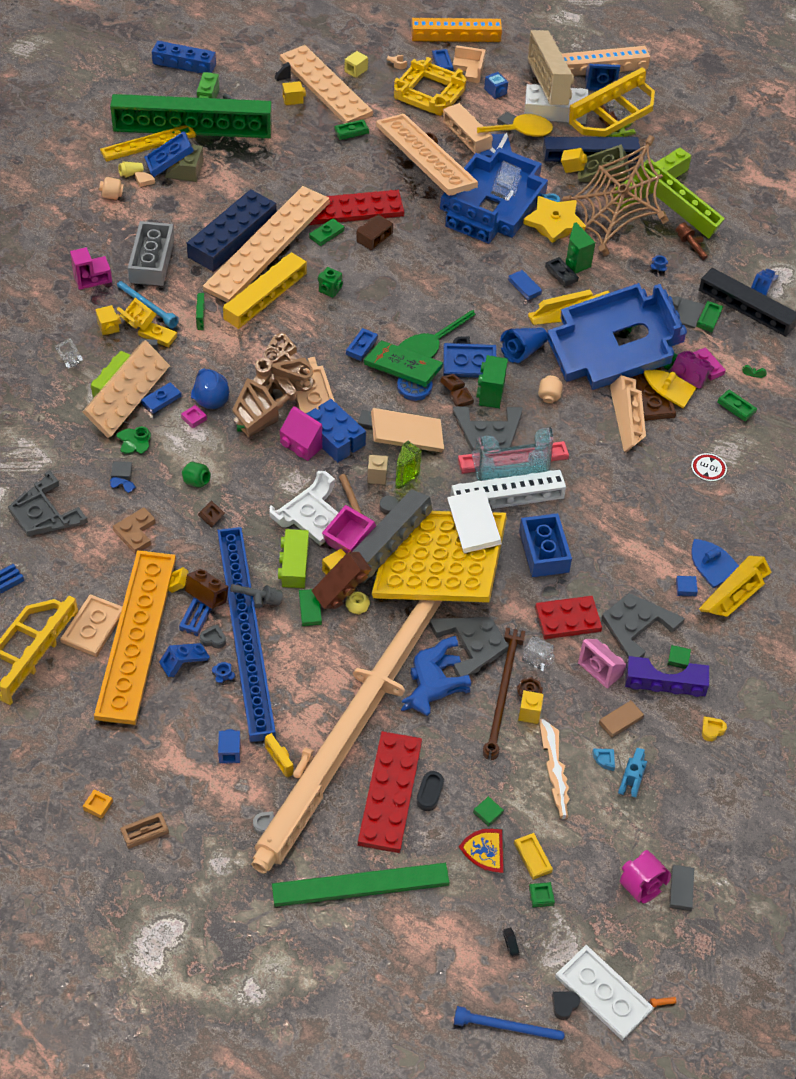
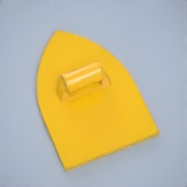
(670, 386)

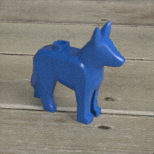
(430, 678)

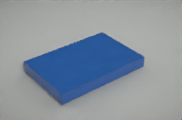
(169, 154)
(465, 359)

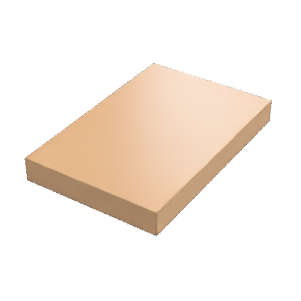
(92, 625)

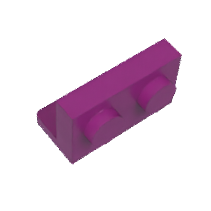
(692, 368)

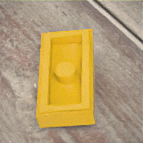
(161, 334)
(279, 755)

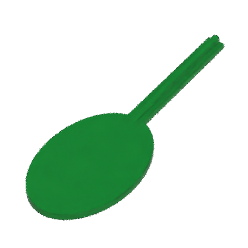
(428, 344)

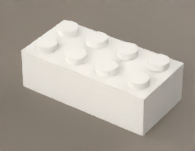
(537, 104)

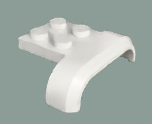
(309, 509)

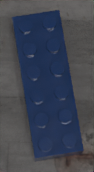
(230, 230)

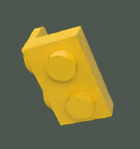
(138, 314)

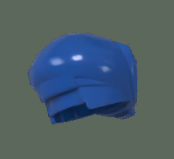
(210, 389)

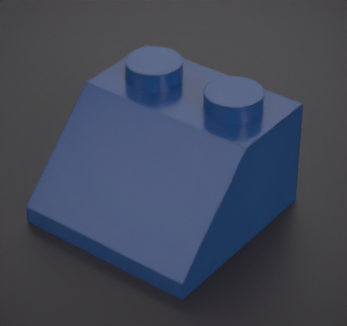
(600, 75)

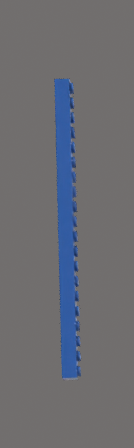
(246, 636)

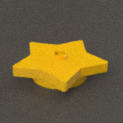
(553, 218)

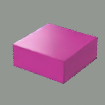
(194, 416)

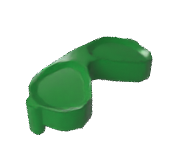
(760, 373)

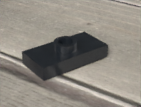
(561, 271)

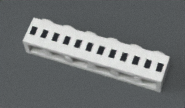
(517, 489)

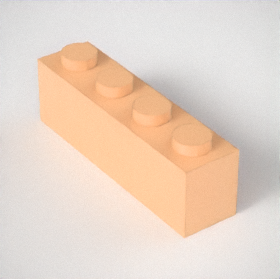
(465, 126)

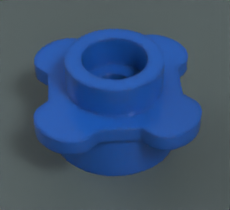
(659, 263)
(223, 667)

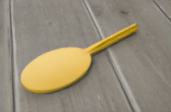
(526, 124)

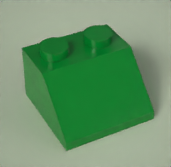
(580, 249)

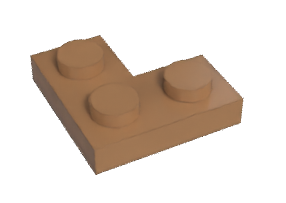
(131, 530)

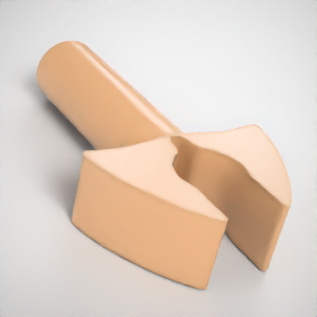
(304, 762)

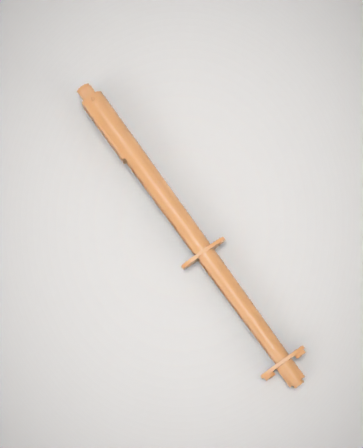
(309, 789)

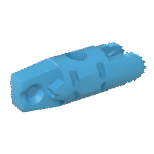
(634, 773)

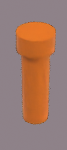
(662, 1001)

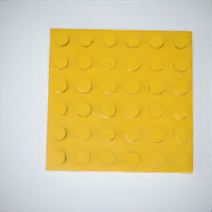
(434, 565)

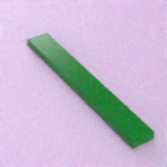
(360, 884)

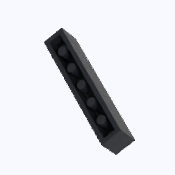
(748, 301)

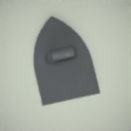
(688, 310)

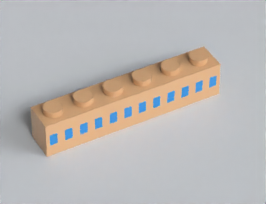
(628, 58)

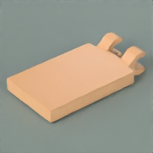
(319, 392)

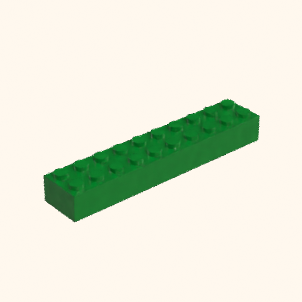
(203, 115)

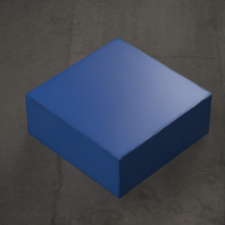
(686, 586)

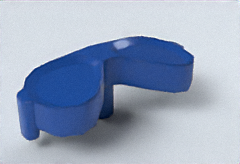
(128, 485)

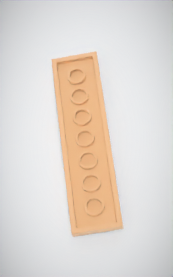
(326, 85)

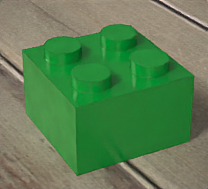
(492, 381)

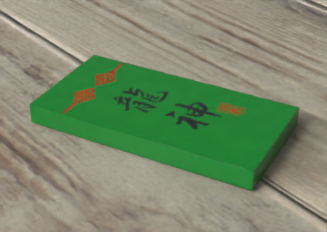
(403, 363)

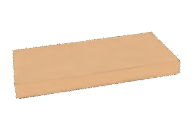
(399, 427)

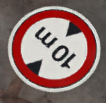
(709, 467)

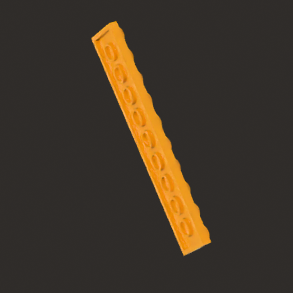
(135, 638)

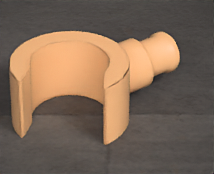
(398, 61)

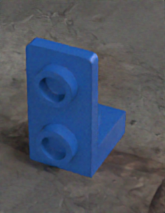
(764, 280)
(179, 654)

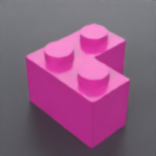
(89, 271)

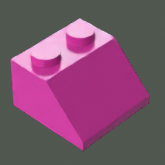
(301, 434)

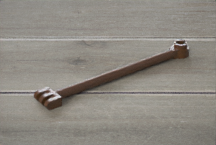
(513, 641)

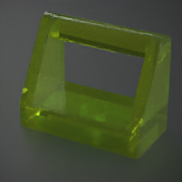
(407, 464)

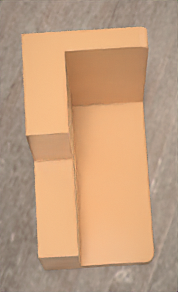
(471, 61)

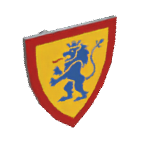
(485, 849)

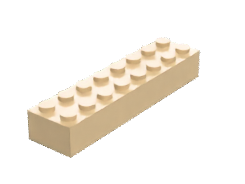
(550, 67)

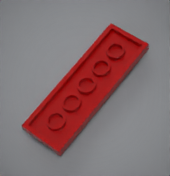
(361, 207)
(390, 792)

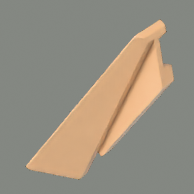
(628, 411)

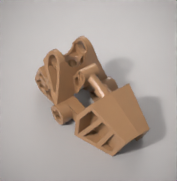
(281, 371)

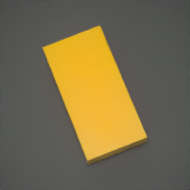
(533, 856)

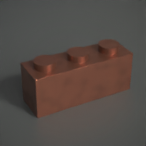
(341, 580)

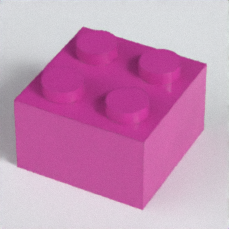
(347, 529)

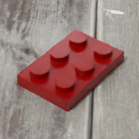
(568, 617)

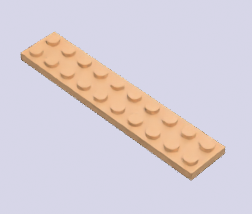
(427, 154)
(266, 244)

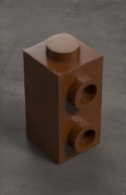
(206, 588)

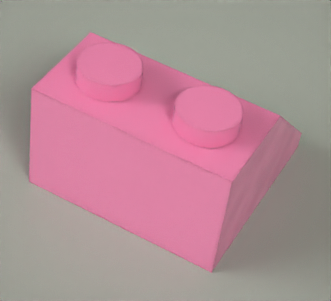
(601, 662)

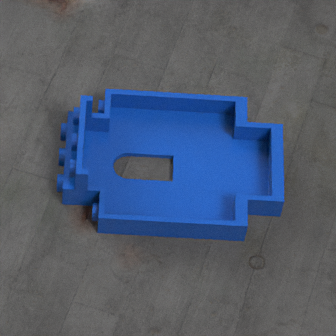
(507, 218)
(587, 340)

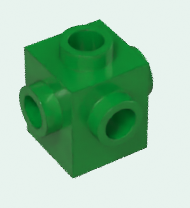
(330, 282)

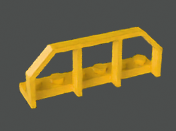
(612, 91)
(43, 640)

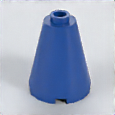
(522, 342)

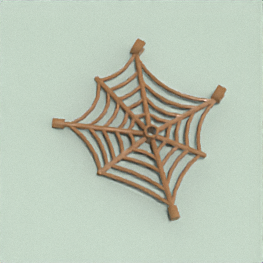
(623, 191)

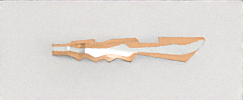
(555, 768)

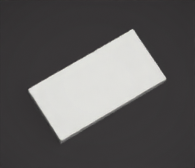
(474, 521)
(604, 992)

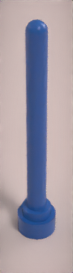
(464, 1016)

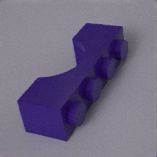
(642, 675)

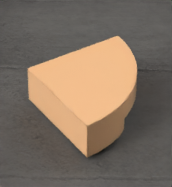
(144, 179)

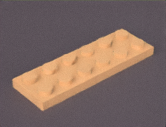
(126, 389)

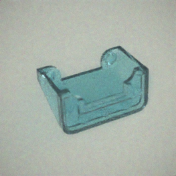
(498, 462)

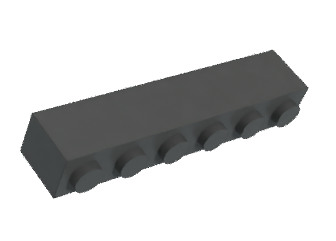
(394, 529)

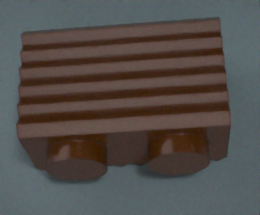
(374, 232)

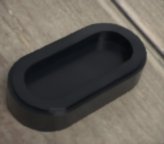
(430, 791)

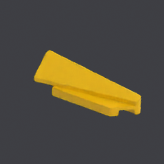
(551, 308)
(738, 587)

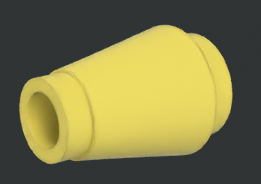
(129, 168)

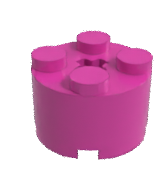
(644, 877)

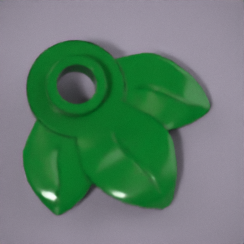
(134, 440)

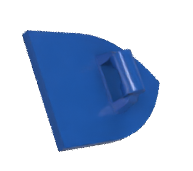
(712, 562)

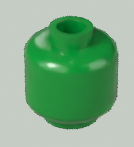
(196, 474)

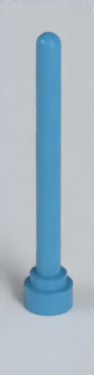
(169, 319)

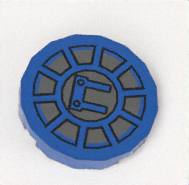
(412, 390)

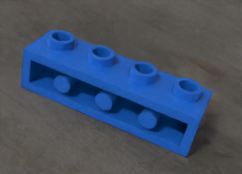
(183, 57)

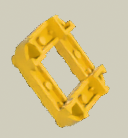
(424, 68)

